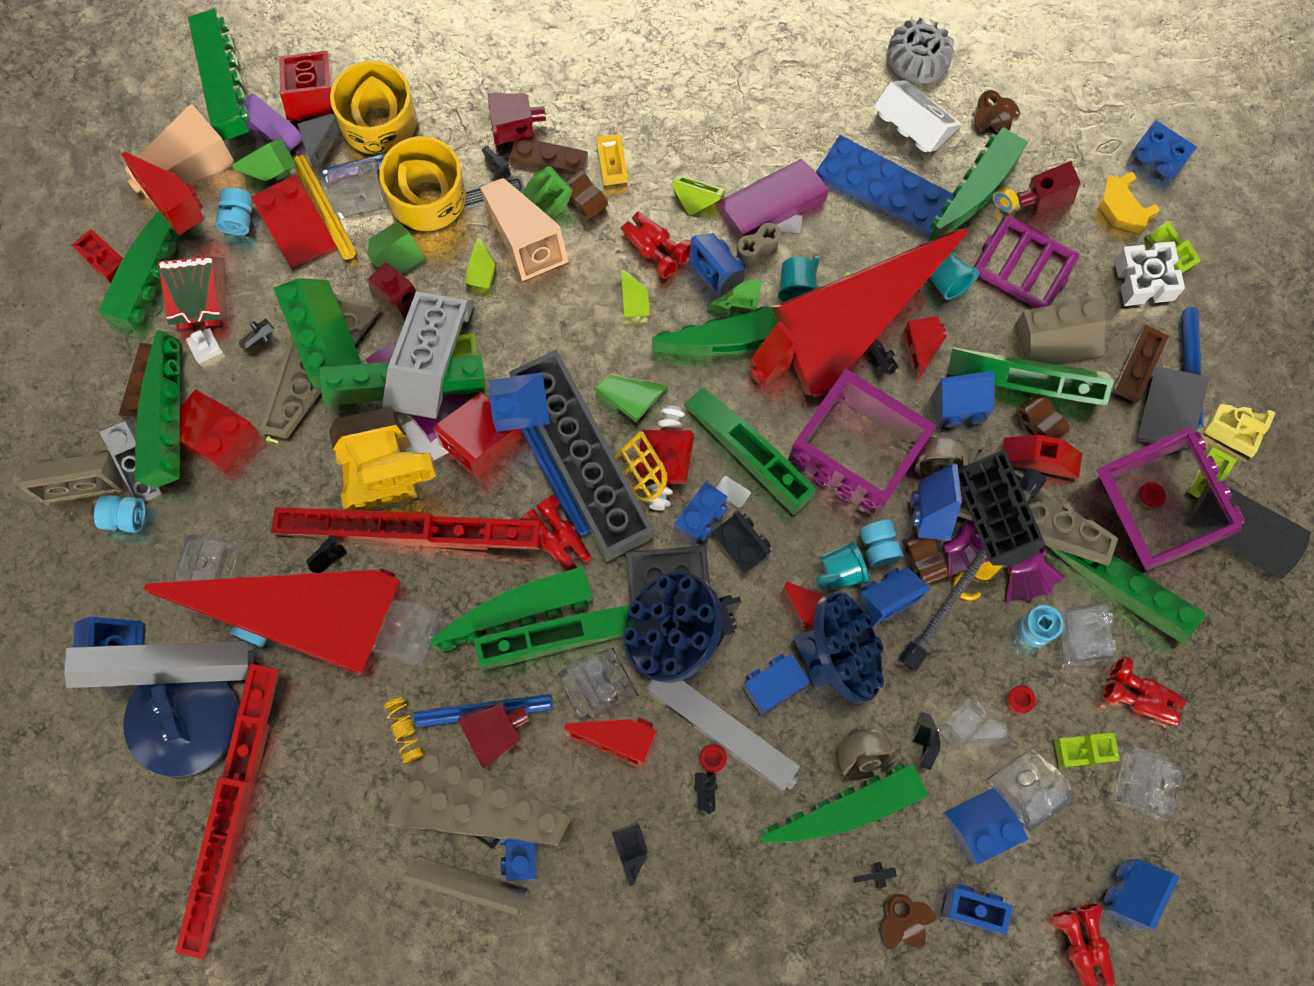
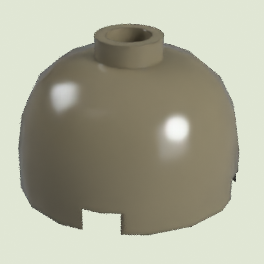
(940, 452)
(864, 752)

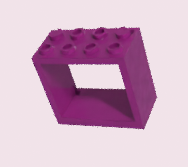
(882, 410)
(1209, 471)

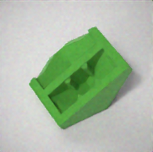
(548, 192)
(395, 247)

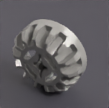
(918, 59)

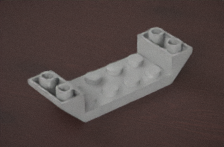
(424, 353)

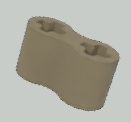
(761, 243)

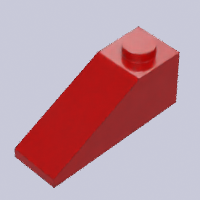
(773, 356)

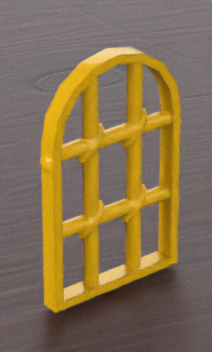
(661, 486)

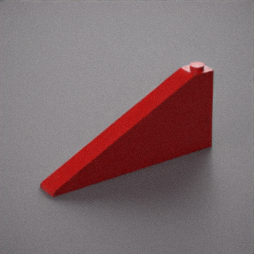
(848, 314)
(313, 613)

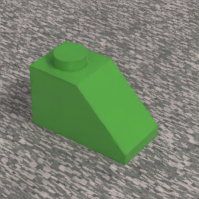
(267, 162)

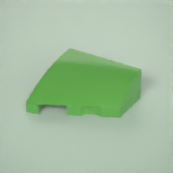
(743, 296)
(630, 394)

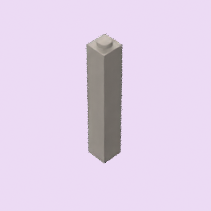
(156, 664)
(727, 733)

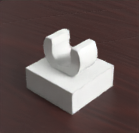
(203, 345)

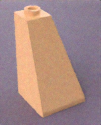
(186, 149)
(527, 232)

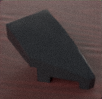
(929, 738)
(631, 849)

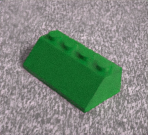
(316, 326)

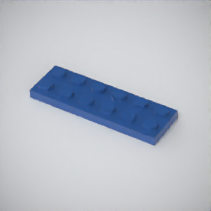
(883, 184)

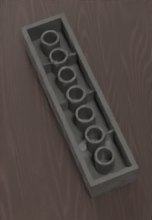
(587, 462)

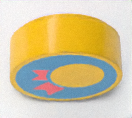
(1005, 199)

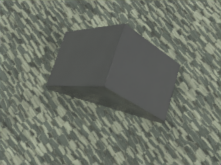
(318, 136)

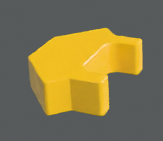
(1122, 207)

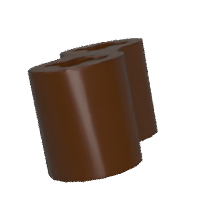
(585, 195)
(1042, 417)
(925, 558)

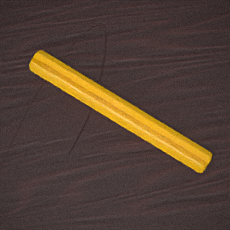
(324, 208)

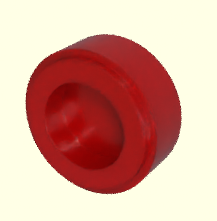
(1151, 496)
(1020, 699)
(712, 758)

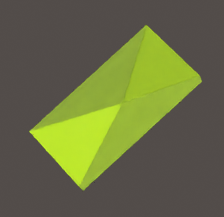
(696, 194)

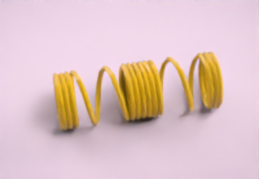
(403, 729)

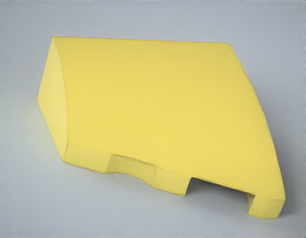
(1239, 428)

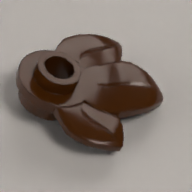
(995, 115)
(908, 925)

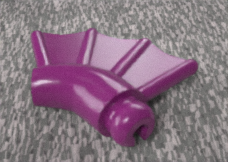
(962, 548)
(1032, 578)

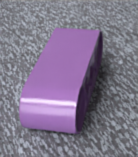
(270, 124)

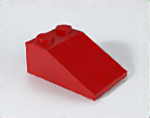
(306, 85)
(169, 194)
(293, 222)
(214, 430)
(621, 738)

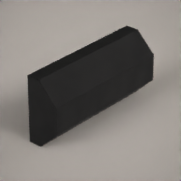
(1000, 510)
(1265, 535)

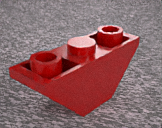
(1043, 455)

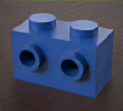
(1164, 149)
(700, 513)
(775, 683)
(520, 860)
(978, 911)

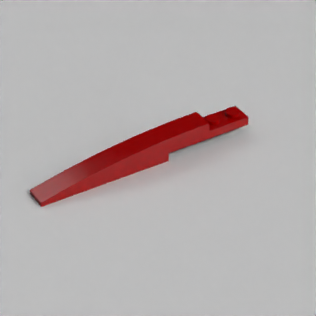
(407, 528)
(228, 812)

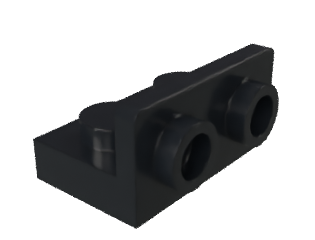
(742, 542)
(729, 607)

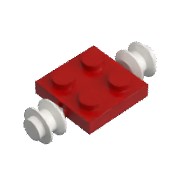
(673, 450)

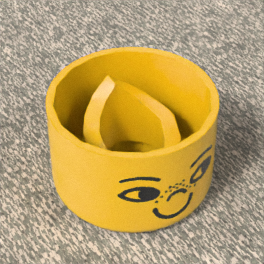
(370, 87)
(417, 162)

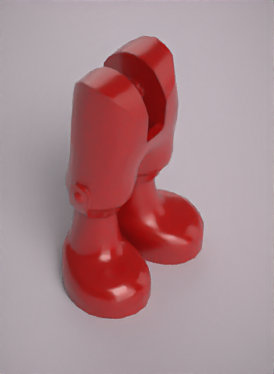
(652, 235)
(565, 537)
(1152, 698)
(1085, 956)

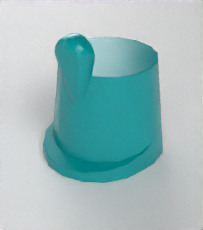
(953, 276)
(797, 277)
(842, 567)

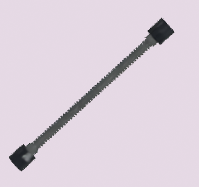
(915, 652)

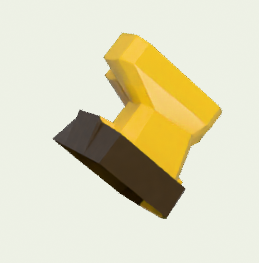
(375, 460)

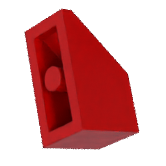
(923, 341)
(802, 604)

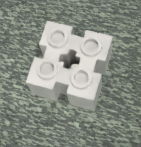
(1149, 273)

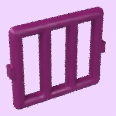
(1027, 234)

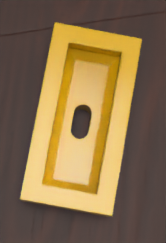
(609, 149)

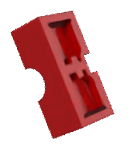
(98, 254)

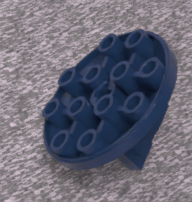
(674, 627)
(843, 649)
(180, 726)

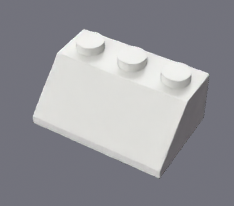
(916, 115)

